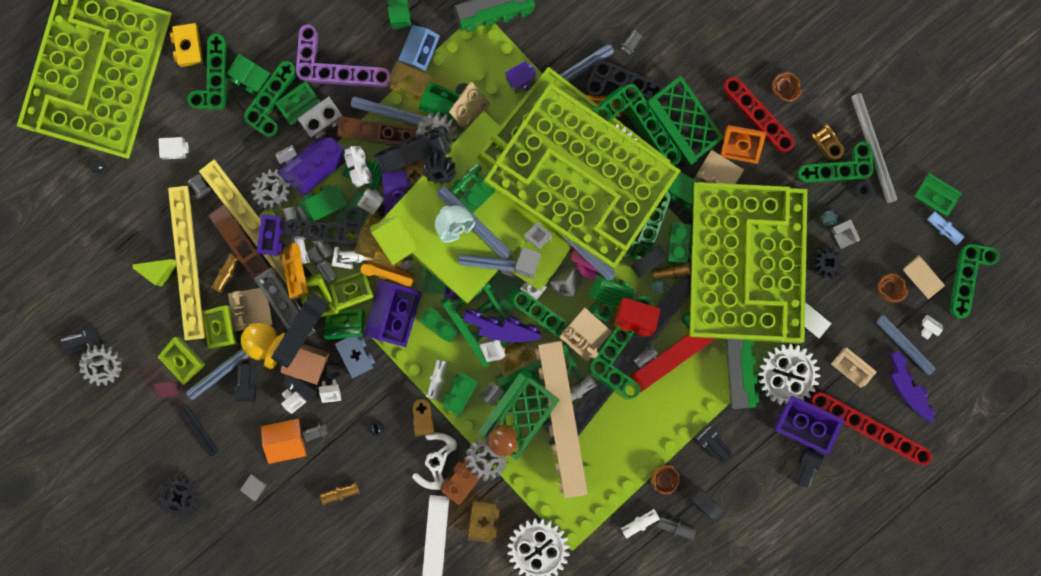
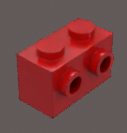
(637, 317)

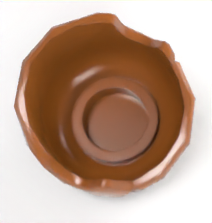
(786, 86)
(892, 288)
(503, 440)
(665, 479)

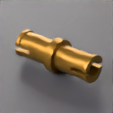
(672, 271)
(225, 273)
(339, 493)

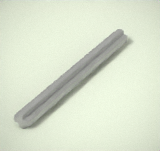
(871, 138)

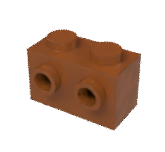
(460, 484)

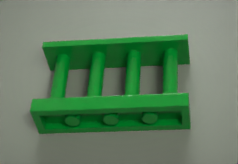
(473, 337)

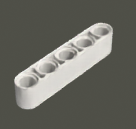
(435, 536)

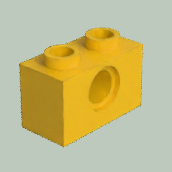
(191, 56)

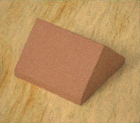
(307, 364)

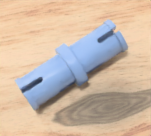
(945, 228)

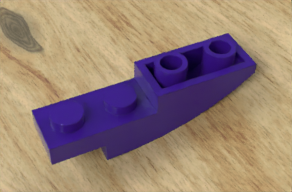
(508, 330)
(913, 396)

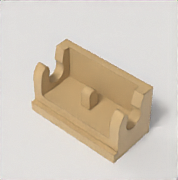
(923, 277)
(853, 367)

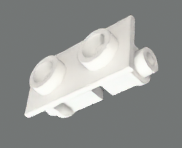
(356, 157)

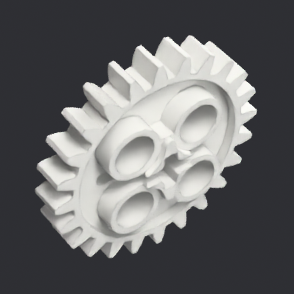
(794, 358)
(528, 536)

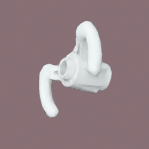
(451, 446)

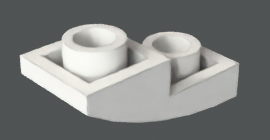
(815, 322)

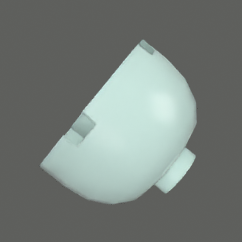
(452, 222)

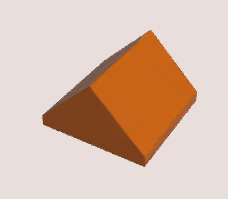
(742, 144)
(283, 441)

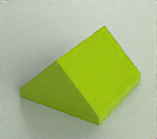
(393, 239)
(157, 271)
(318, 285)
(351, 291)
(219, 327)
(181, 360)

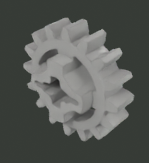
(438, 121)
(271, 192)
(98, 357)
(480, 465)

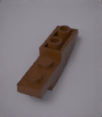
(374, 131)
(238, 241)

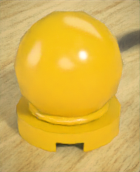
(260, 342)

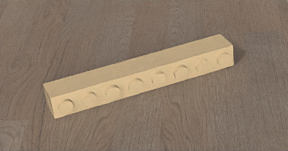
(563, 420)

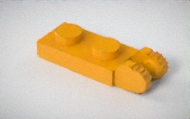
(294, 271)
(402, 277)

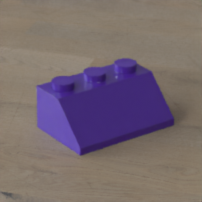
(313, 165)
(392, 313)
(808, 425)

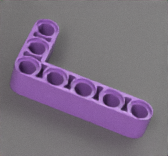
(335, 70)

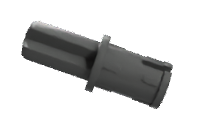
(322, 264)
(677, 528)

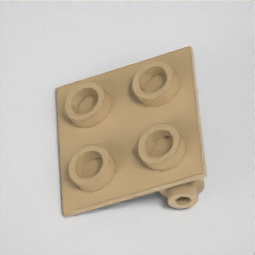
(469, 106)
(718, 170)
(249, 308)
(585, 334)

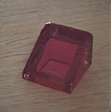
(166, 390)

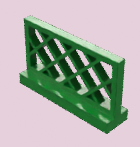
(687, 155)
(532, 367)
(509, 400)

